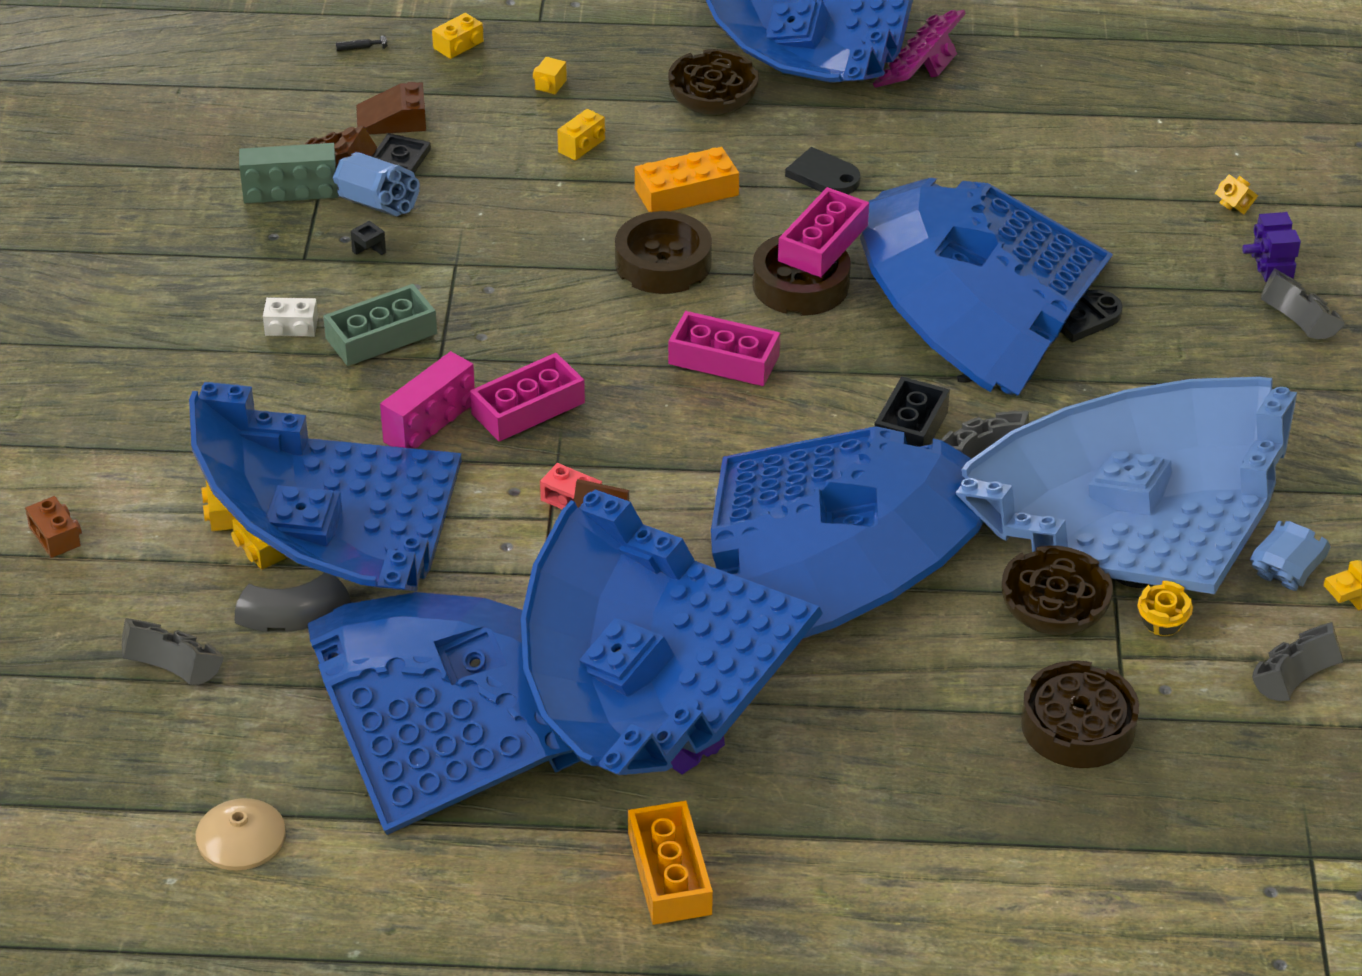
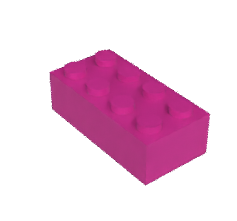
(823, 232)
(724, 348)
(527, 396)
(427, 402)

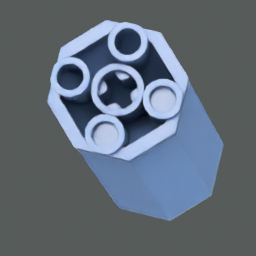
(376, 184)
(1289, 554)

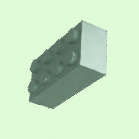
(288, 173)
(380, 324)

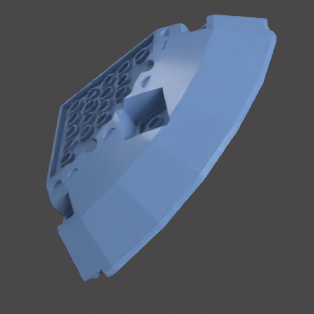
(1142, 477)

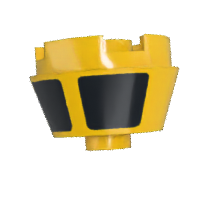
(1165, 608)

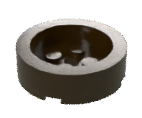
(657, 234)
(777, 283)
(1068, 732)

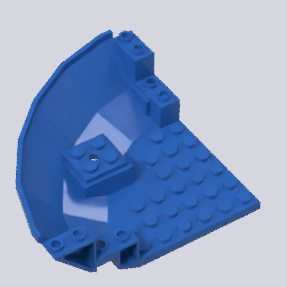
(825, 39)
(978, 275)
(323, 502)
(841, 518)
(686, 633)
(418, 711)

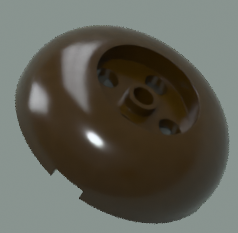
(713, 81)
(1056, 590)

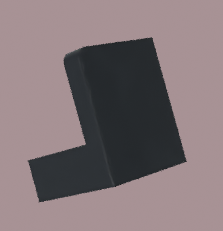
(368, 236)

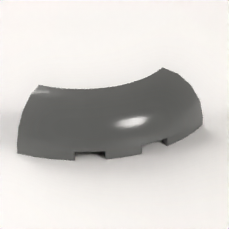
(1305, 310)
(980, 434)
(290, 607)
(174, 652)
(1297, 661)

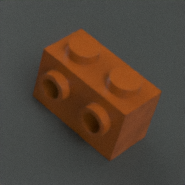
(53, 526)

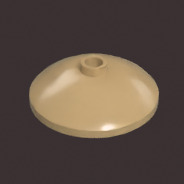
(240, 834)

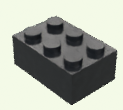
(915, 410)

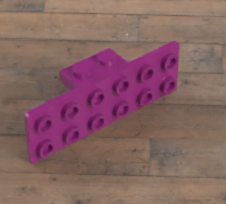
(928, 46)

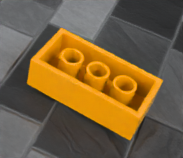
(687, 180)
(670, 862)

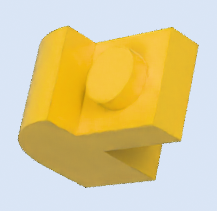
(1347, 584)

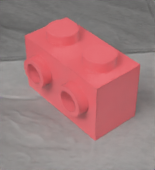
(559, 485)

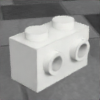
(290, 317)

